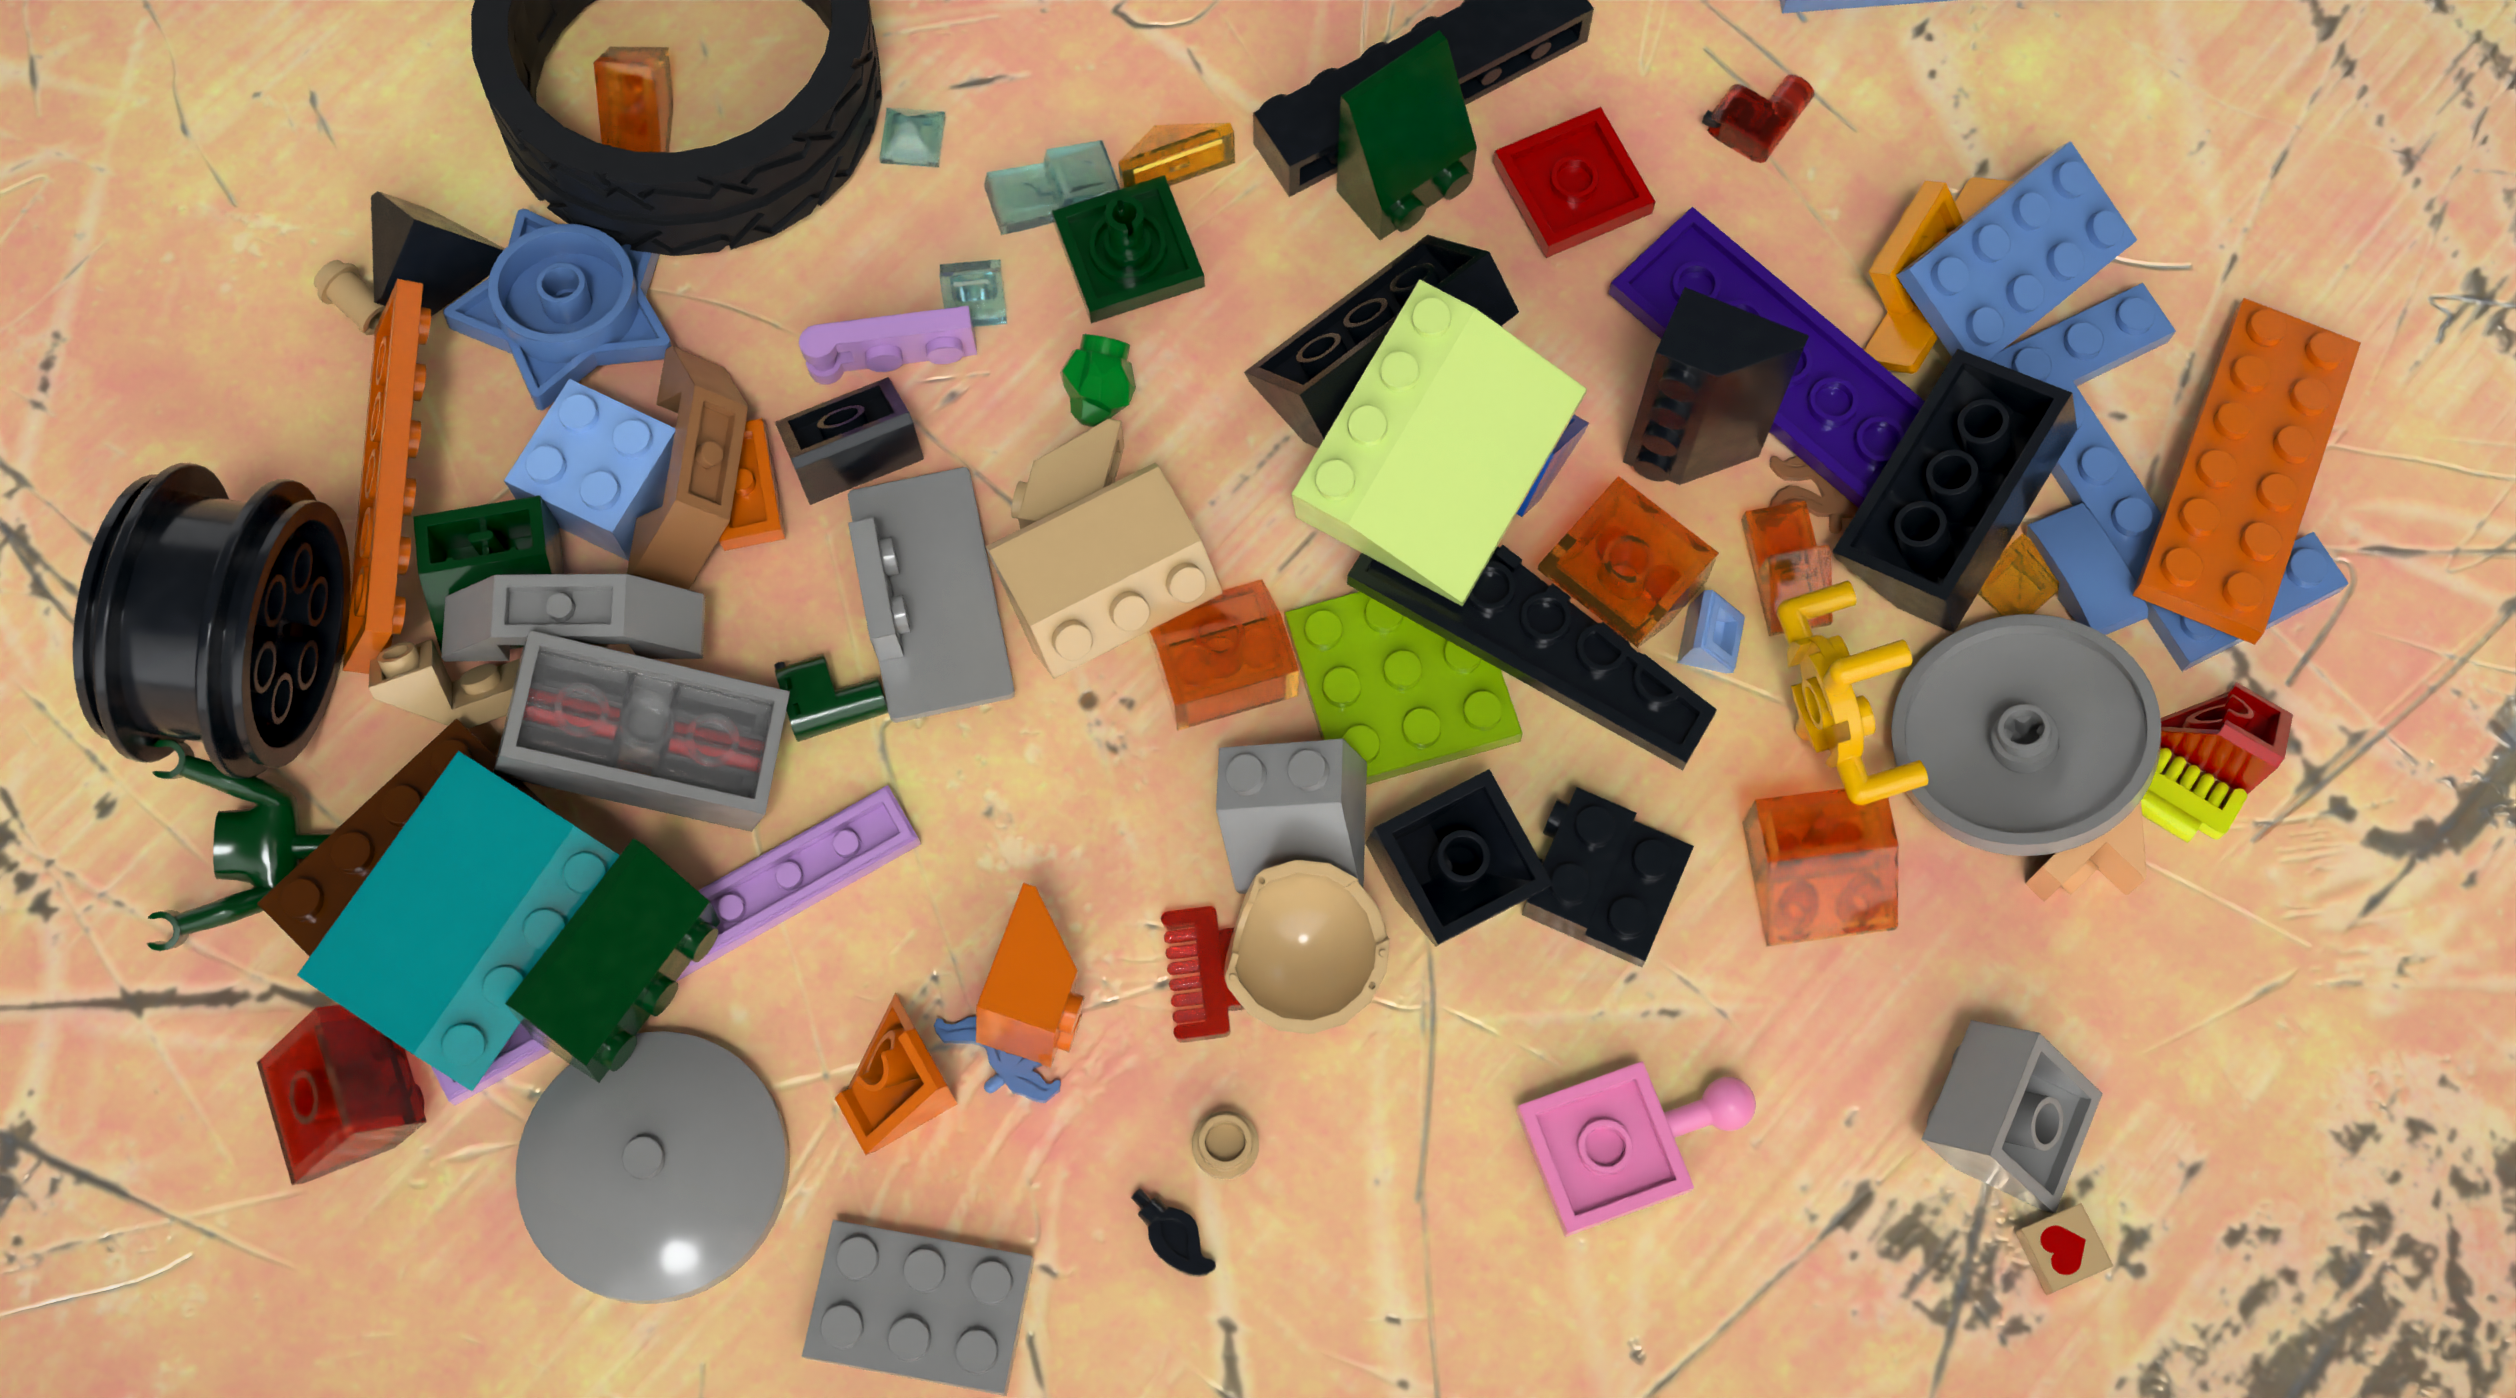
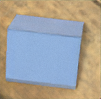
(1711, 634)

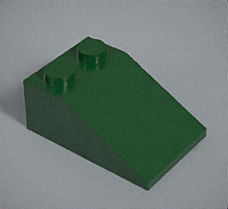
(1405, 139)

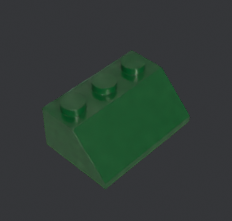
(615, 963)

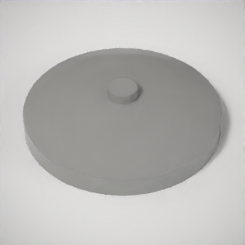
(2028, 734)
(655, 1171)

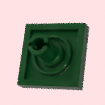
(1128, 249)

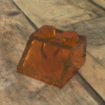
(1630, 563)
(1225, 656)

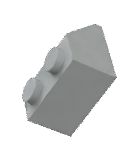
(1291, 806)
(2012, 1113)

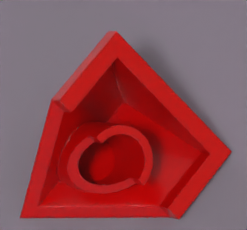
(2230, 736)

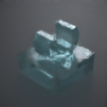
(977, 286)

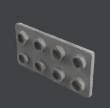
(929, 595)

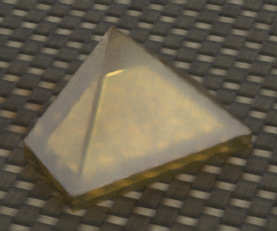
(1178, 153)

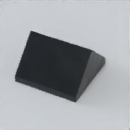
(850, 440)

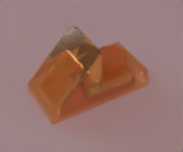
(1786, 559)

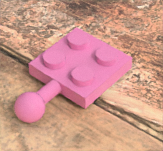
(1612, 1146)

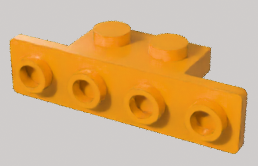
(1904, 333)

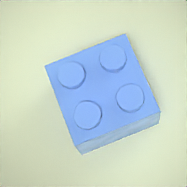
(595, 466)

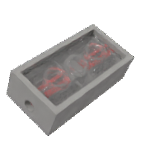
(641, 732)

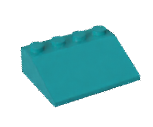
(457, 919)

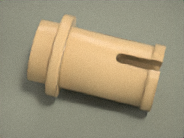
(341, 286)

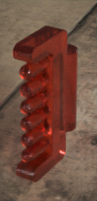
(1212, 951)

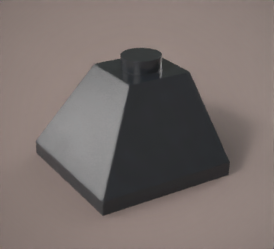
(1458, 859)

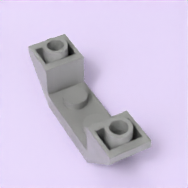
(585, 608)

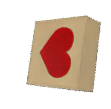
(2064, 1249)

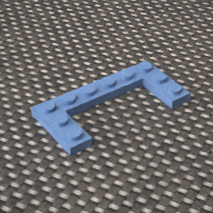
(2101, 479)

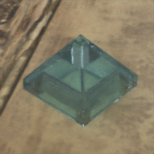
(912, 137)

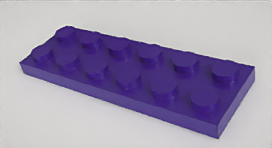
(1841, 403)

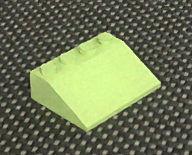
(1437, 444)

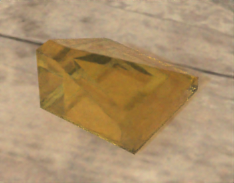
(2019, 580)

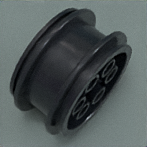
(212, 620)

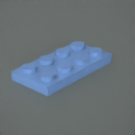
(2017, 256)

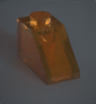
(635, 98)

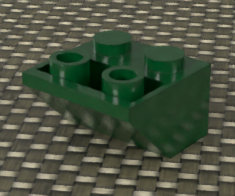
(481, 542)

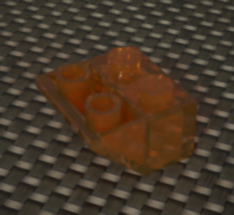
(1822, 866)

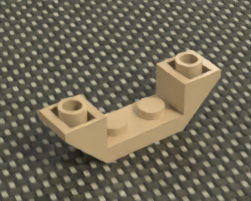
(419, 683)

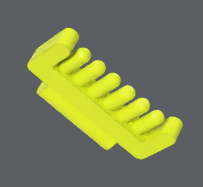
(2185, 811)

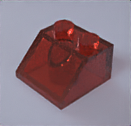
(338, 1093)

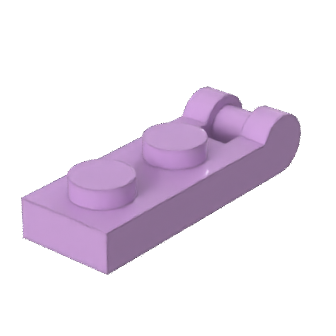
(887, 342)

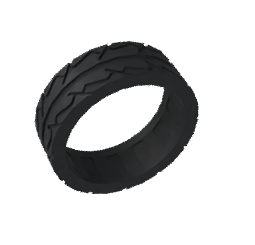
(689, 197)

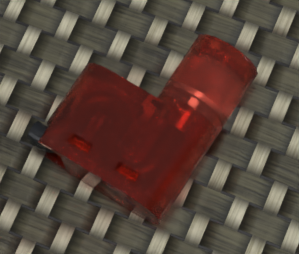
(1755, 123)

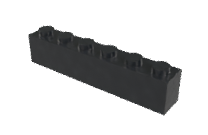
(1489, 48)

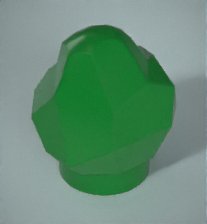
(1098, 379)

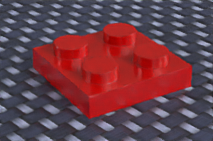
(1573, 182)

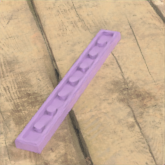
(763, 897)

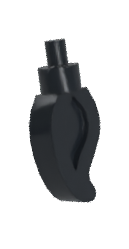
(1173, 1236)

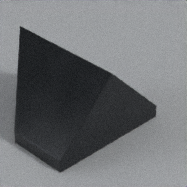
(425, 249)

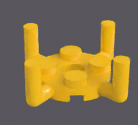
(1826, 700)

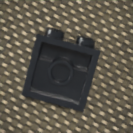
(1607, 876)

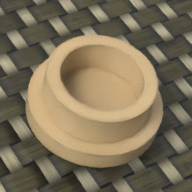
(1225, 1145)

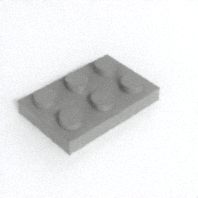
(919, 1307)

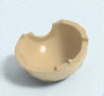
(1306, 948)

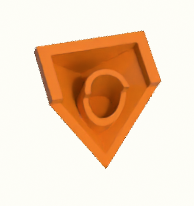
(894, 1084)

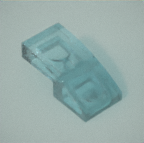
(1029, 193)

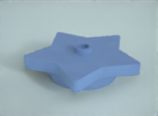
(563, 305)

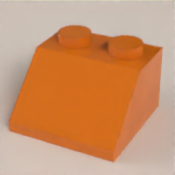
(1030, 989)

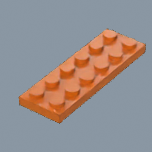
(2247, 471)
(384, 488)

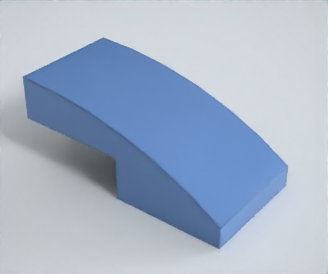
(2089, 569)

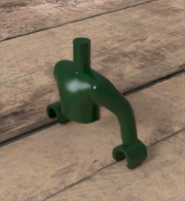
(249, 844)

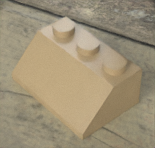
(1104, 570)

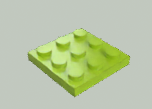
(1397, 687)

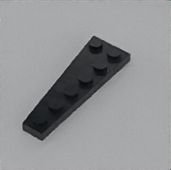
(1553, 647)

